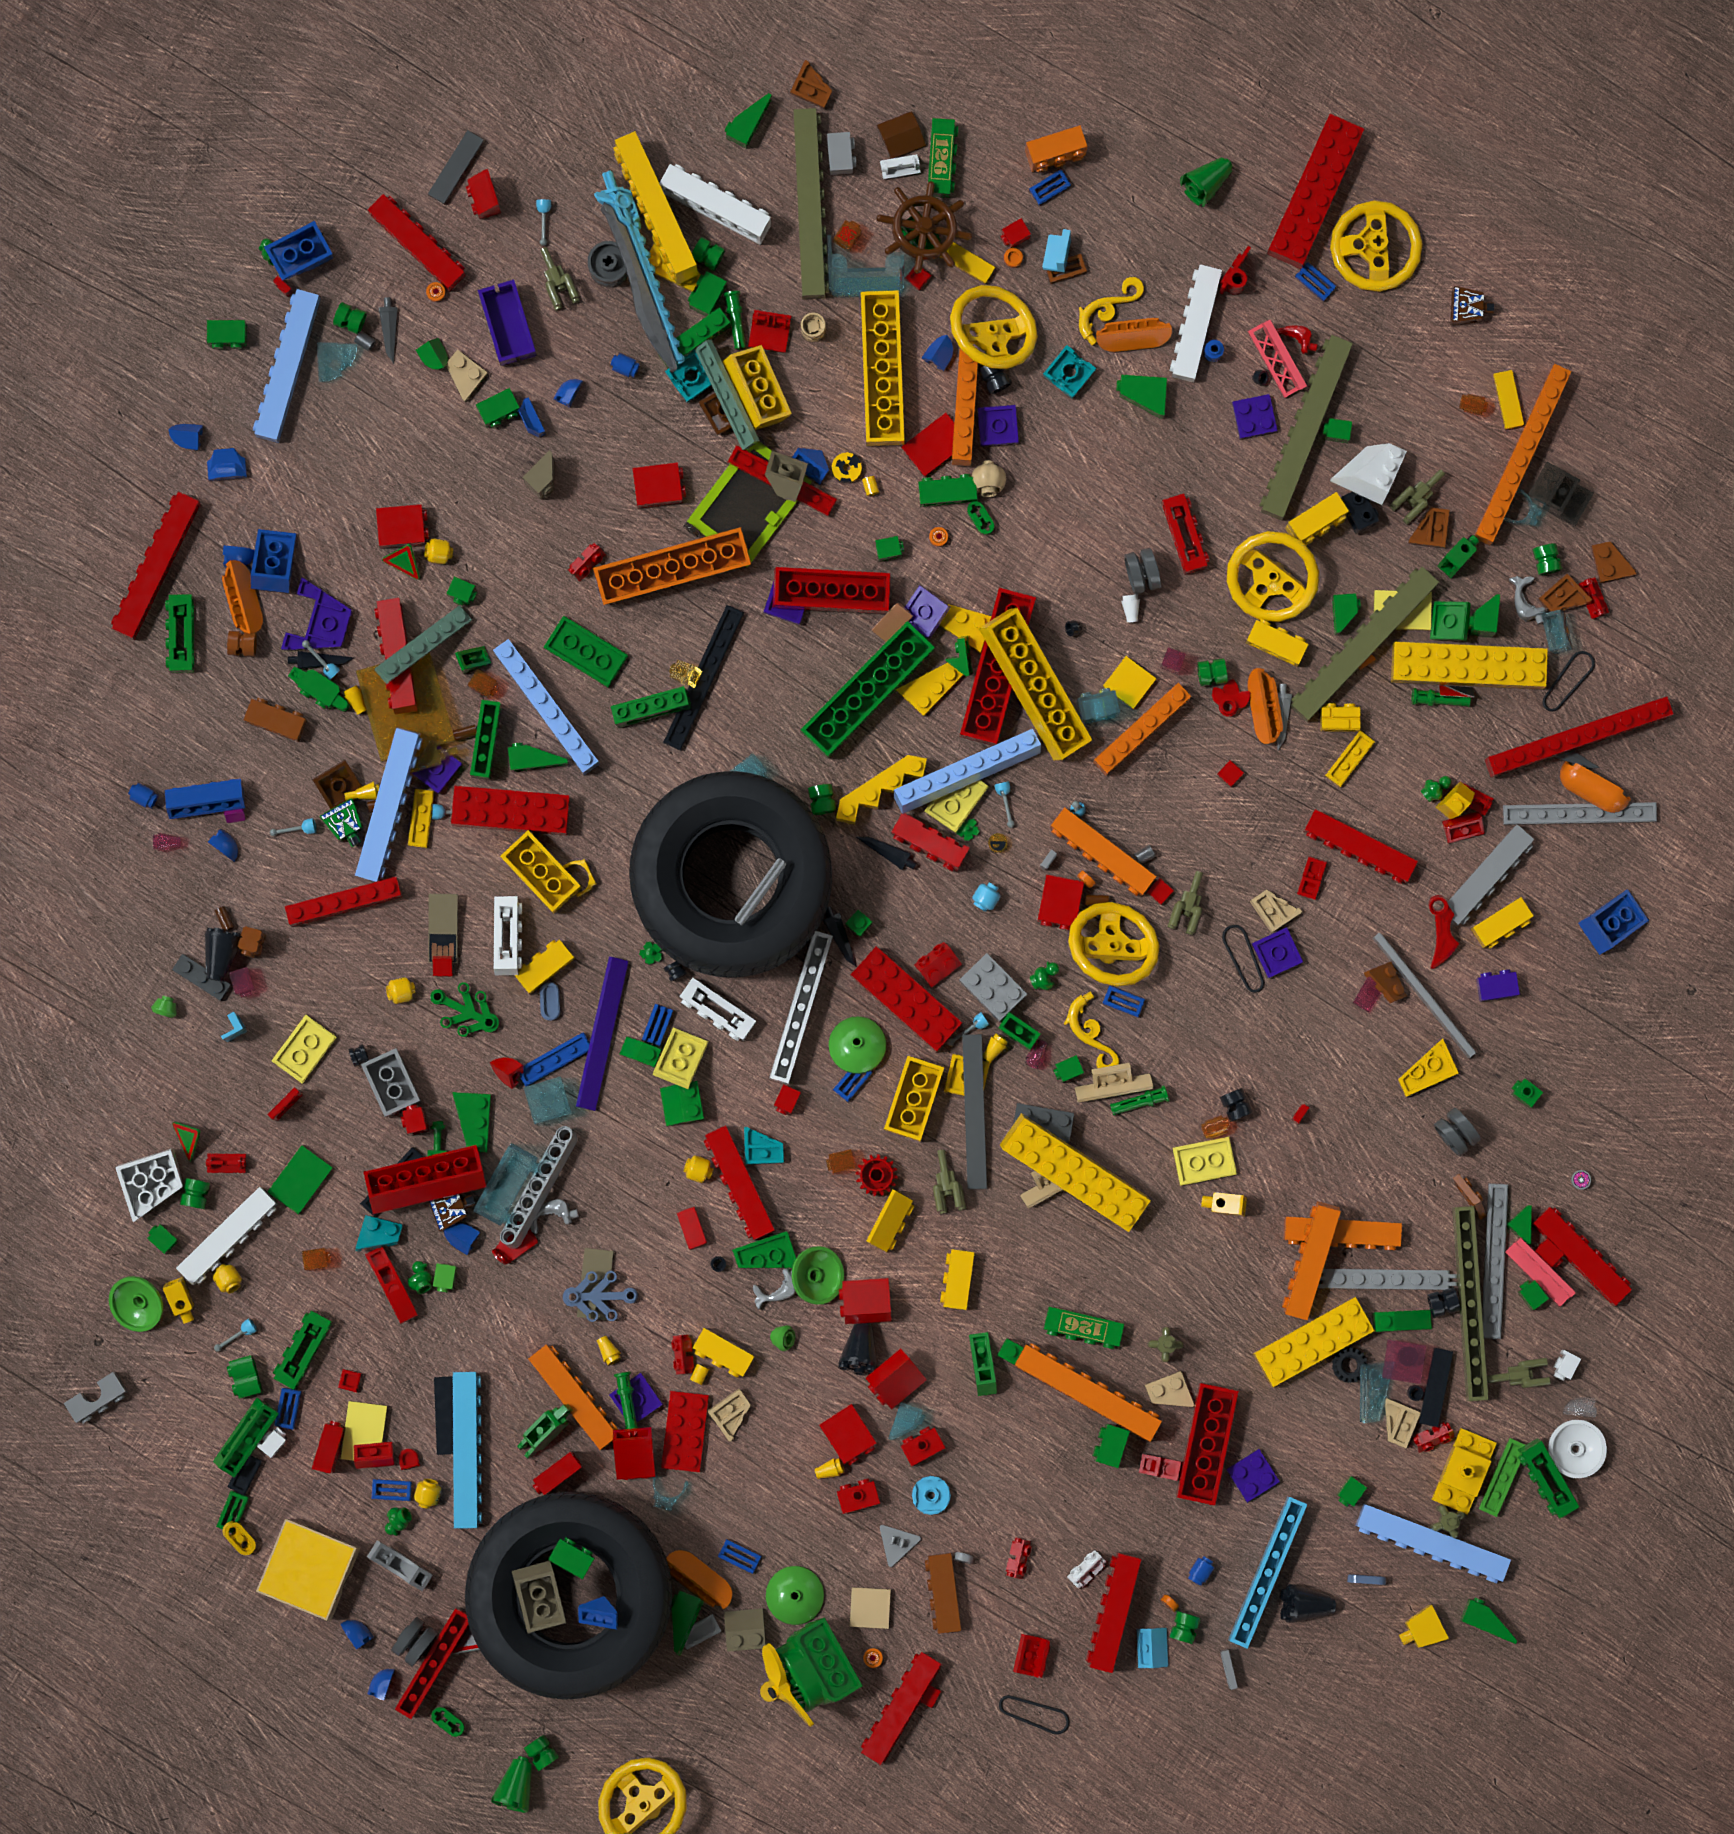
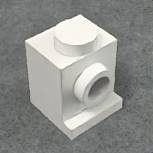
(1566, 1365)
(272, 1442)

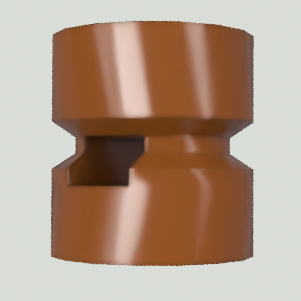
(241, 643)

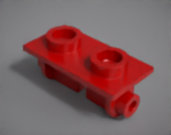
(581, 568)
(1597, 606)
(1480, 802)
(226, 1163)
(682, 1363)
(1426, 1442)
(1017, 1567)

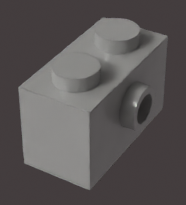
(840, 153)

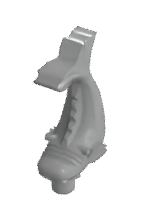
(1525, 610)
(558, 1207)
(786, 1290)

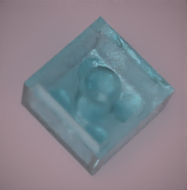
(1098, 706)
(548, 1101)

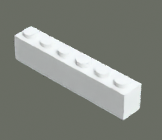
(1196, 323)
(226, 1236)

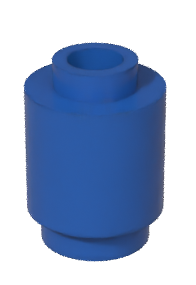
(1213, 356)
(624, 365)
(143, 795)
(1201, 1570)

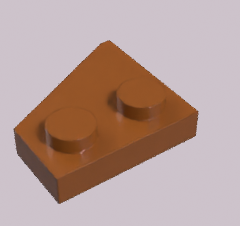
(811, 87)
(1432, 529)
(1610, 563)
(1564, 595)
(1387, 982)
(1472, 1198)

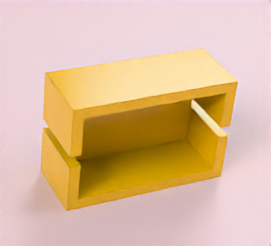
(1318, 519)

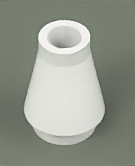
(1131, 607)

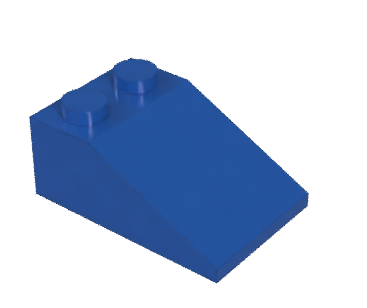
(299, 251)
(273, 561)
(1613, 922)

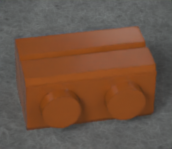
(251, 942)

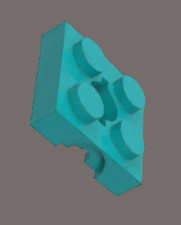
(1073, 384)
(689, 389)

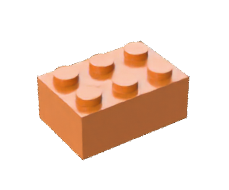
(1056, 149)

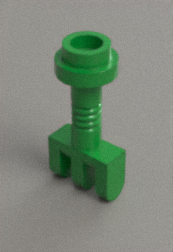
(437, 1126)

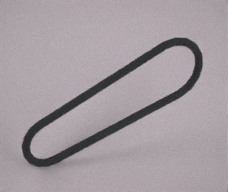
(1560, 675)
(1252, 954)
(1036, 1704)

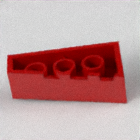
(930, 842)

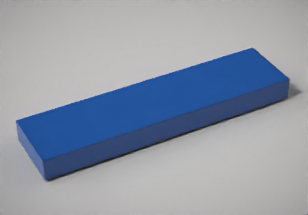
(554, 1059)

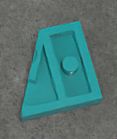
(761, 1148)
(378, 1233)

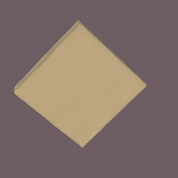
(870, 1608)

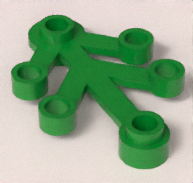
(468, 1011)

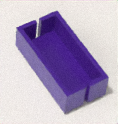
(507, 323)

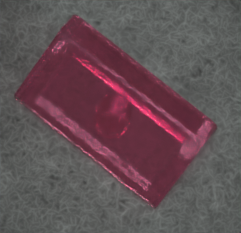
(1367, 995)

